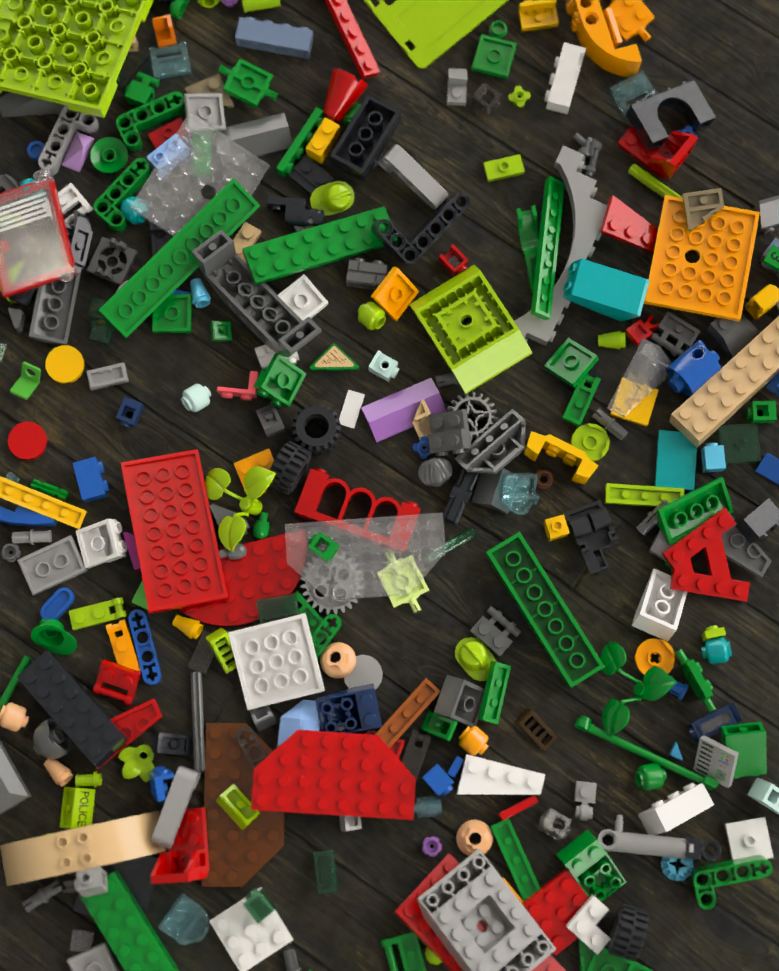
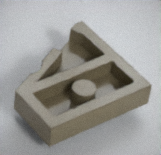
(211, 85)
(701, 206)

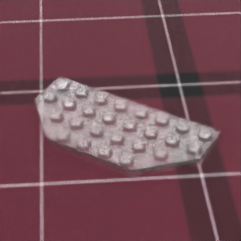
(374, 554)

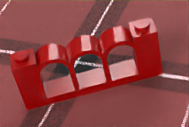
(319, 481)

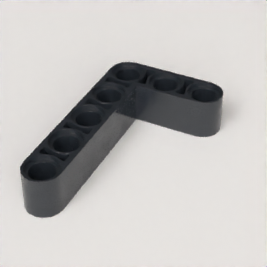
(423, 232)

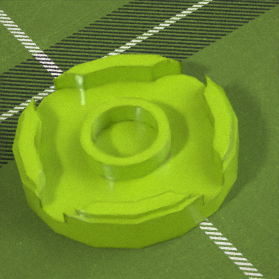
(592, 440)

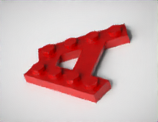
(708, 537)

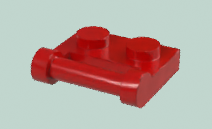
(118, 676)

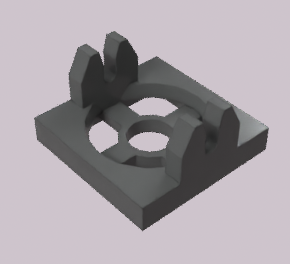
(104, 244)

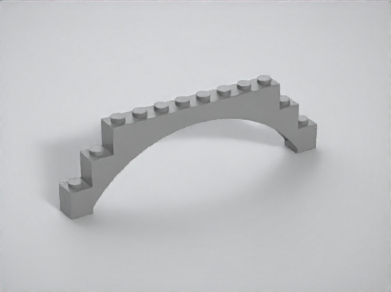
(587, 221)

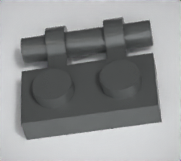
(678, 330)
(491, 635)

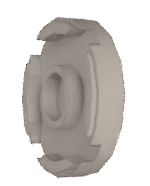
(365, 672)

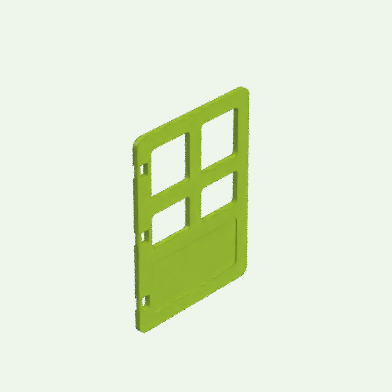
(432, 24)

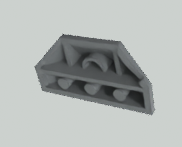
(495, 446)

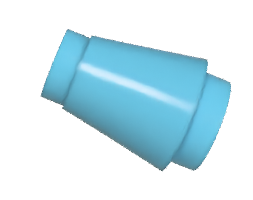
(199, 293)

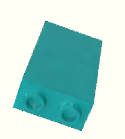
(605, 290)

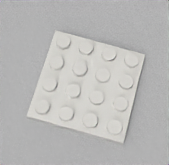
(276, 661)

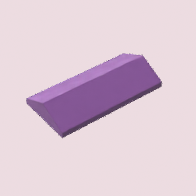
(397, 411)

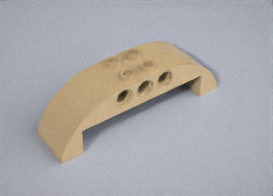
(80, 848)

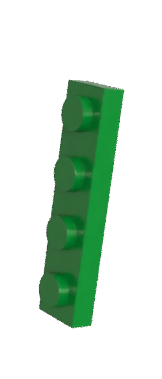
(296, 149)
(515, 858)

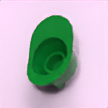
(53, 637)

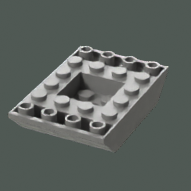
(477, 894)

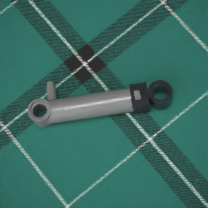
(655, 845)

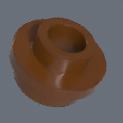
(544, 473)

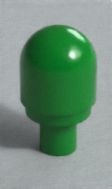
(261, 527)

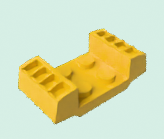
(569, 454)

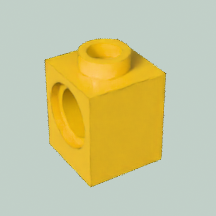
(556, 528)

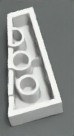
(491, 777)

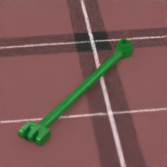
(584, 724)

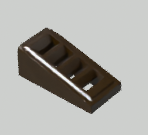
(531, 734)

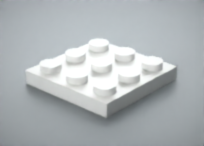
(246, 939)

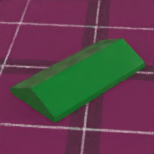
(692, 509)

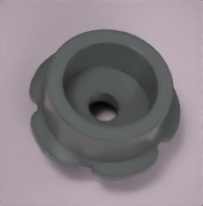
(10, 547)

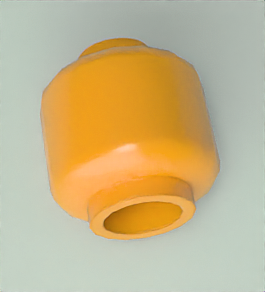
(473, 741)

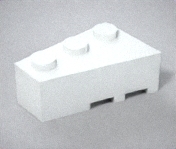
(565, 78)
(676, 809)

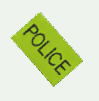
(77, 807)

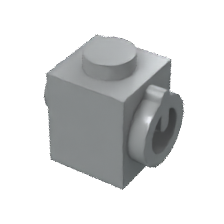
(91, 881)

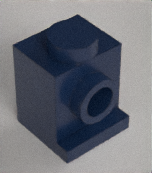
(129, 406)

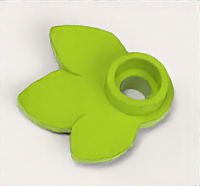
(136, 765)

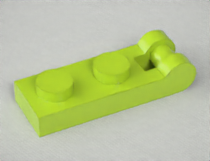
(97, 614)

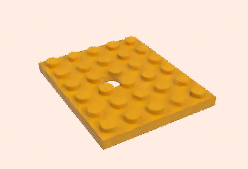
(720, 277)

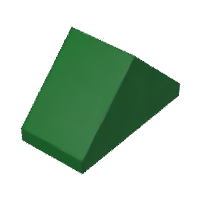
(439, 725)

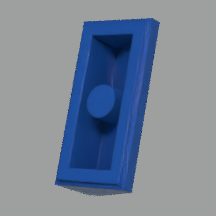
(769, 468)

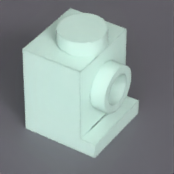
(384, 373)

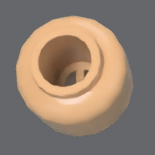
(13, 717)

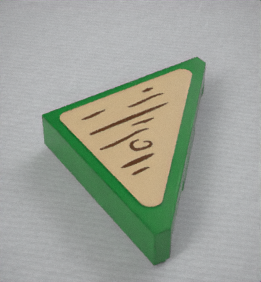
(334, 360)

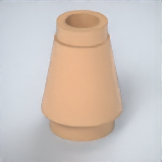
(58, 772)

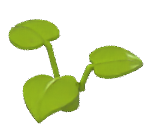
(256, 482)

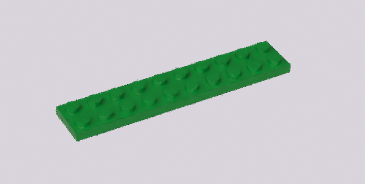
(175, 260)

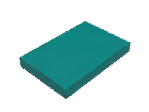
(675, 461)

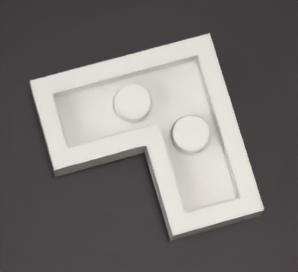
(584, 924)

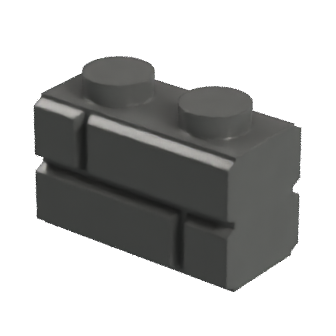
(365, 274)

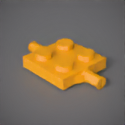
(631, 18)

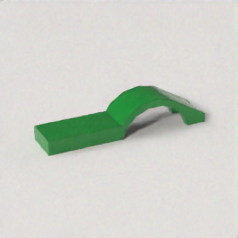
(529, 240)

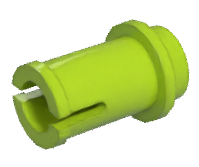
(88, 780)

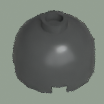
(50, 740)

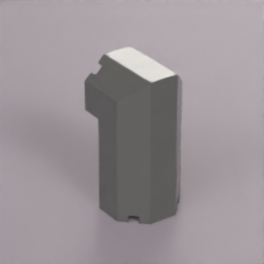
(12, 787)

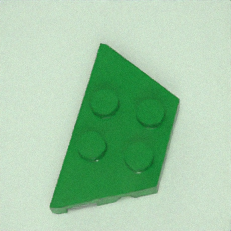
(605, 961)

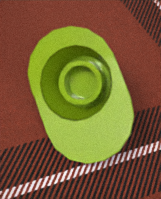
(332, 197)
(474, 658)

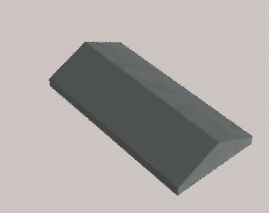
(262, 135)
(54, 311)

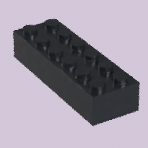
(73, 708)

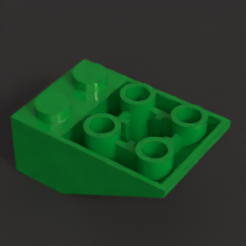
(591, 866)

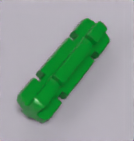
(49, 489)

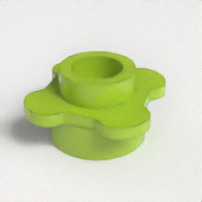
(519, 101)

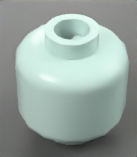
(196, 397)

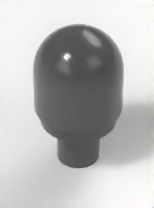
(238, 553)

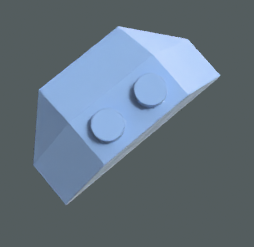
(301, 717)

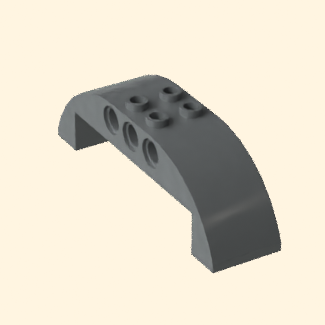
(253, 304)

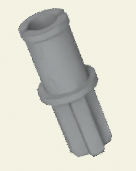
(32, 536)

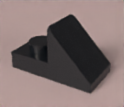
(171, 743)

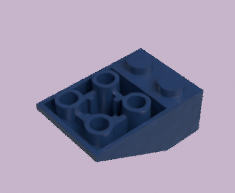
(349, 710)

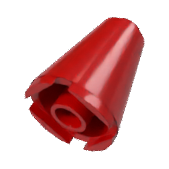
(342, 94)

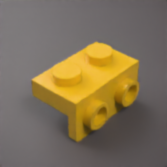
(537, 15)

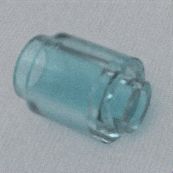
(427, 807)

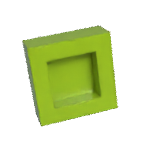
(713, 632)

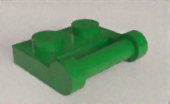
(409, 951)

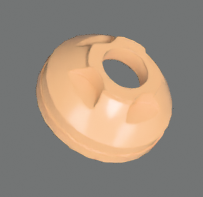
(344, 666)
(467, 829)

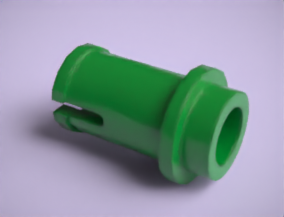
(348, 118)

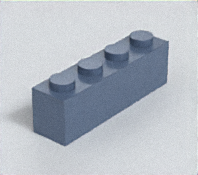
(274, 37)

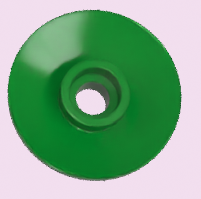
(106, 147)

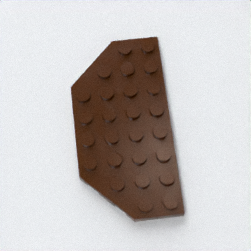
(235, 852)

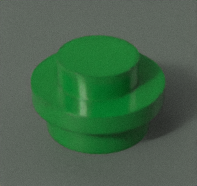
(498, 29)

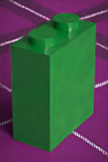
(750, 743)

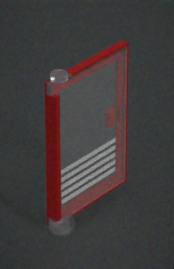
(33, 237)

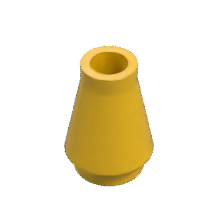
(190, 627)

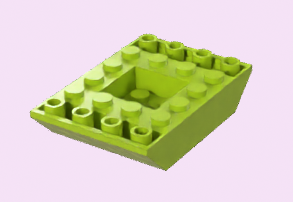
(477, 349)

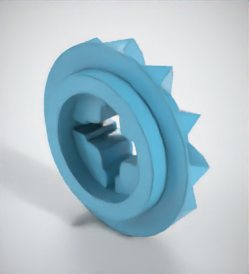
(682, 872)

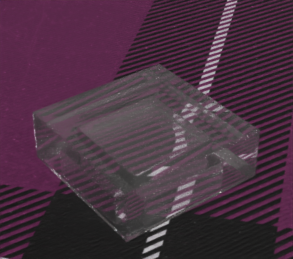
(81, 940)

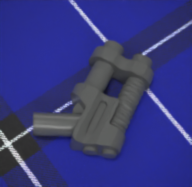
(590, 149)

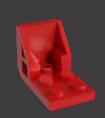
(664, 159)
(189, 853)

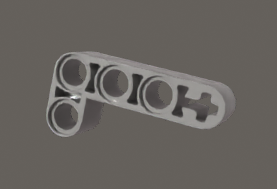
(65, 140)
(410, 172)
(175, 806)

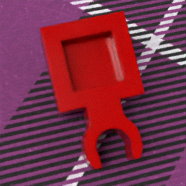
(641, 330)

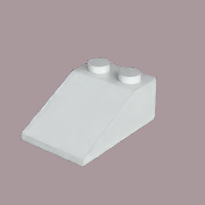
(659, 607)

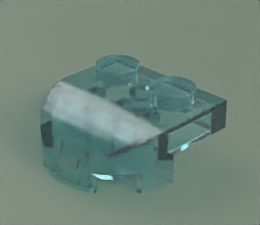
(518, 491)
(185, 921)

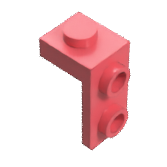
(244, 394)

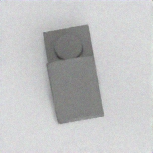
(457, 87)

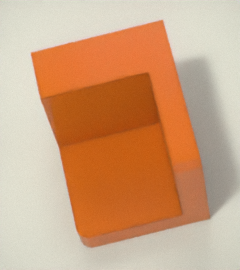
(164, 31)

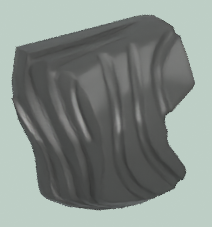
(435, 471)

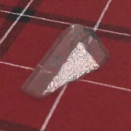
(641, 377)

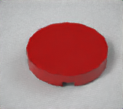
(27, 440)

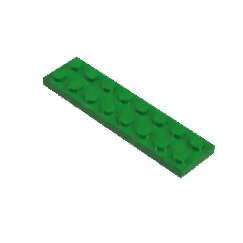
(314, 246)

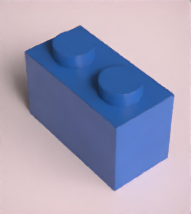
(90, 479)
(438, 780)

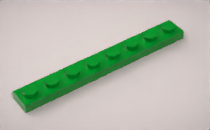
(547, 248)

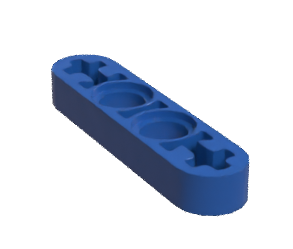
(143, 647)

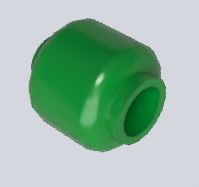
(650, 776)

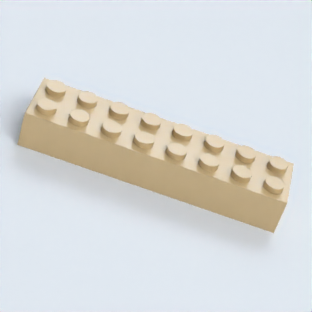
(729, 387)

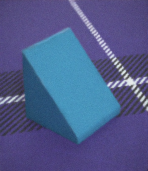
(675, 752)

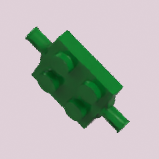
(247, 83)
(693, 673)

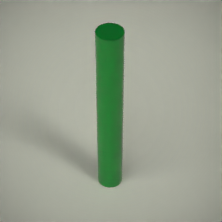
(14, 681)

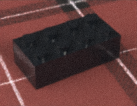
(365, 138)

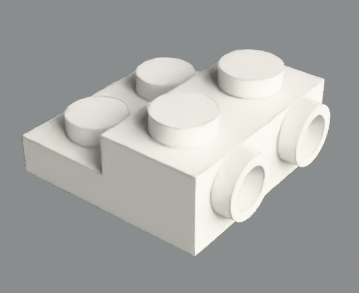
(101, 542)

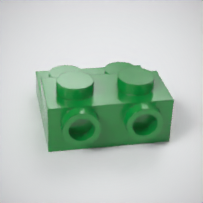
(279, 381)

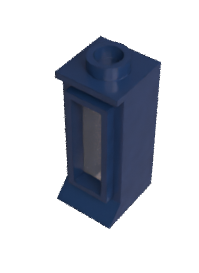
(712, 722)

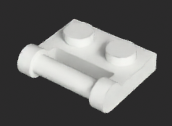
(69, 198)

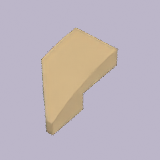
(422, 421)

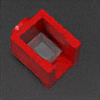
(454, 261)

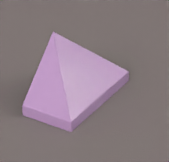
(78, 152)

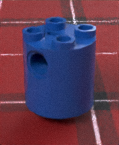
(693, 369)

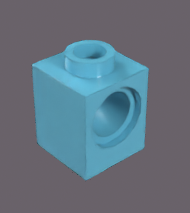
(713, 458)

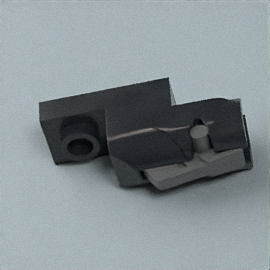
(296, 213)

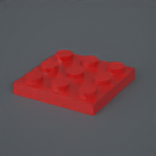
(555, 906)

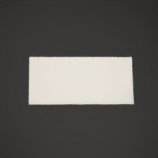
(351, 409)

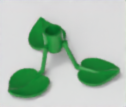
(655, 685)

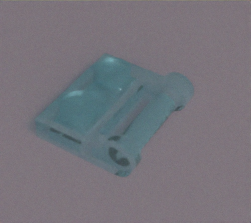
(171, 65)
(630, 89)

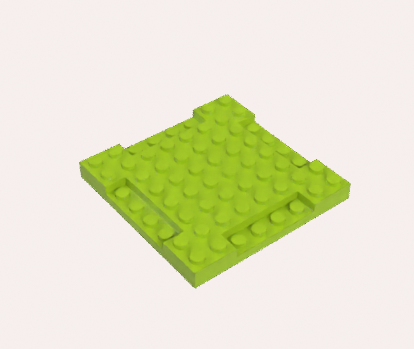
(67, 49)

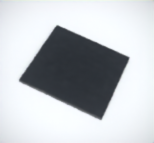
(137, 877)

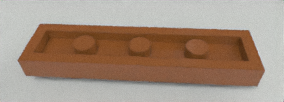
(408, 712)

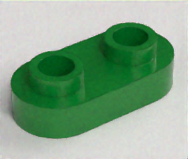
(177, 8)

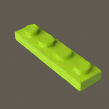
(640, 495)

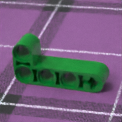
(153, 118)
(126, 191)
(730, 877)

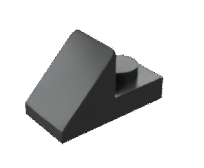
(270, 420)

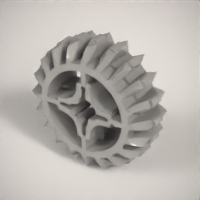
(468, 401)

